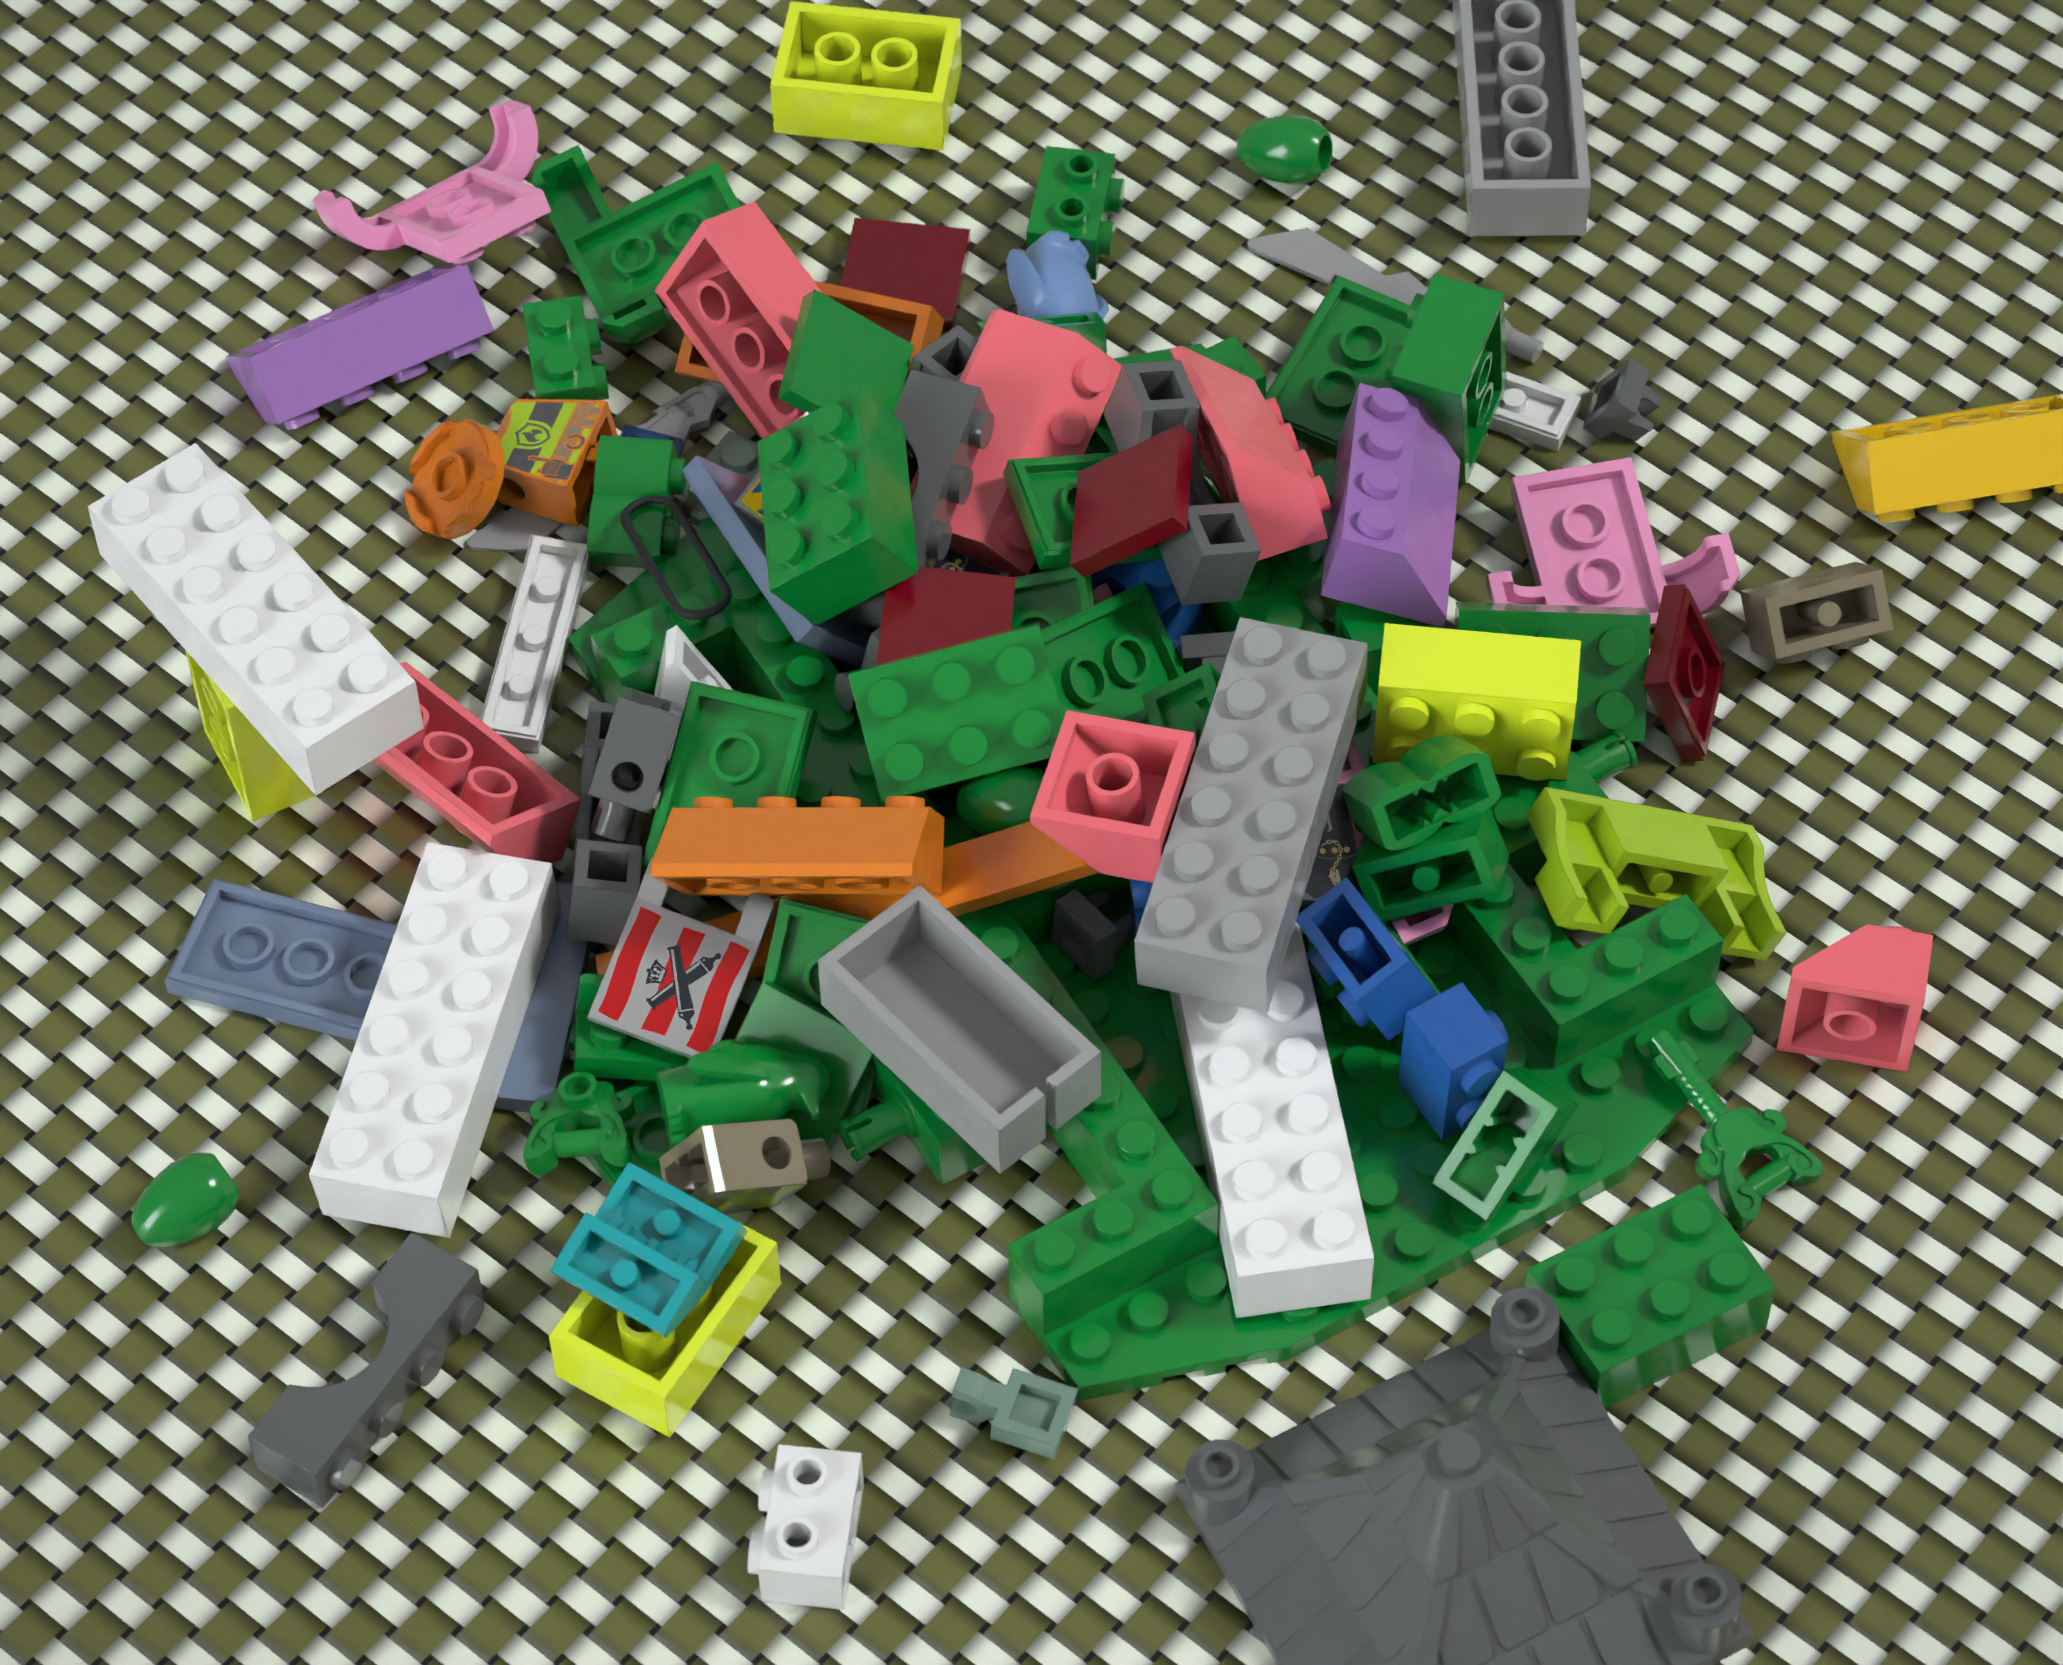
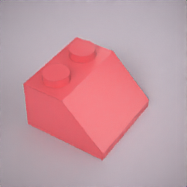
(1114, 792)
(1859, 998)

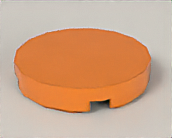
(455, 478)

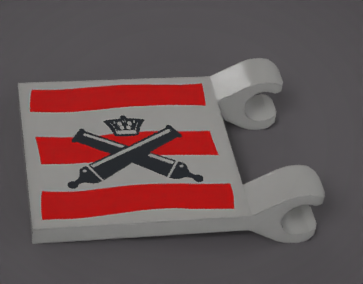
(675, 975)

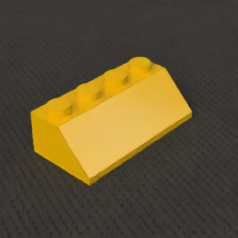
(1954, 458)

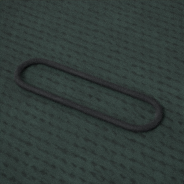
(653, 569)

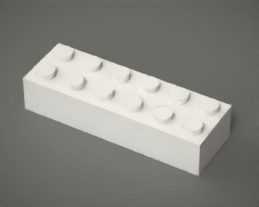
(256, 618)
(436, 1040)
(1276, 1147)

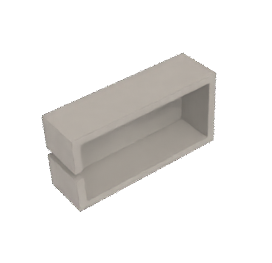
(960, 1028)

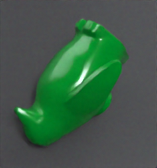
(739, 1086)

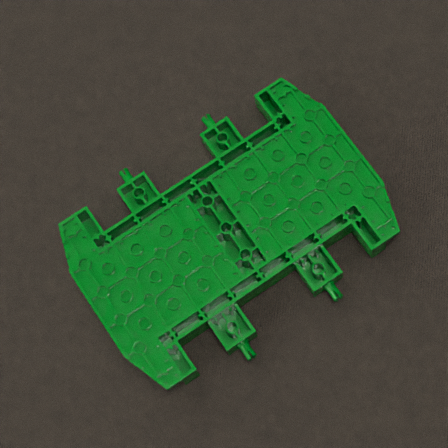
(1140, 1272)

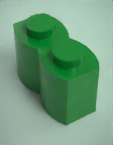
(624, 472)
(1429, 786)

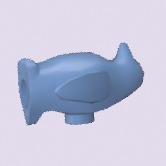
(1053, 278)

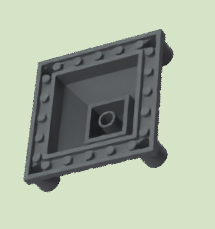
(1463, 1522)

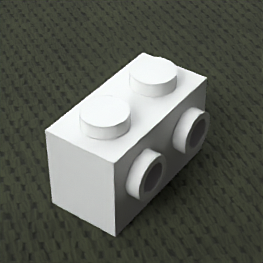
(808, 1527)

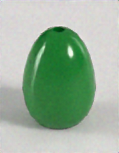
(1286, 149)
(999, 798)
(185, 1201)

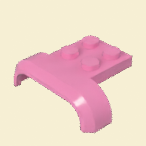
(462, 211)
(1597, 548)

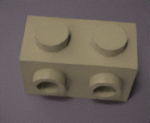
(1816, 611)

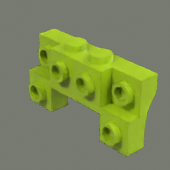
(1643, 855)

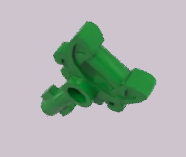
(574, 1105)
(1734, 1137)

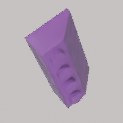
(362, 344)
(1392, 509)

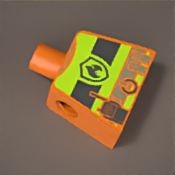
(552, 455)

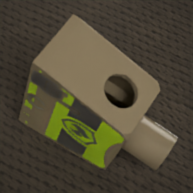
(745, 1164)

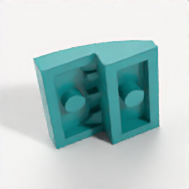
(649, 1250)

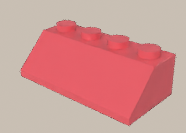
(739, 305)
(1045, 402)
(1255, 457)
(481, 781)

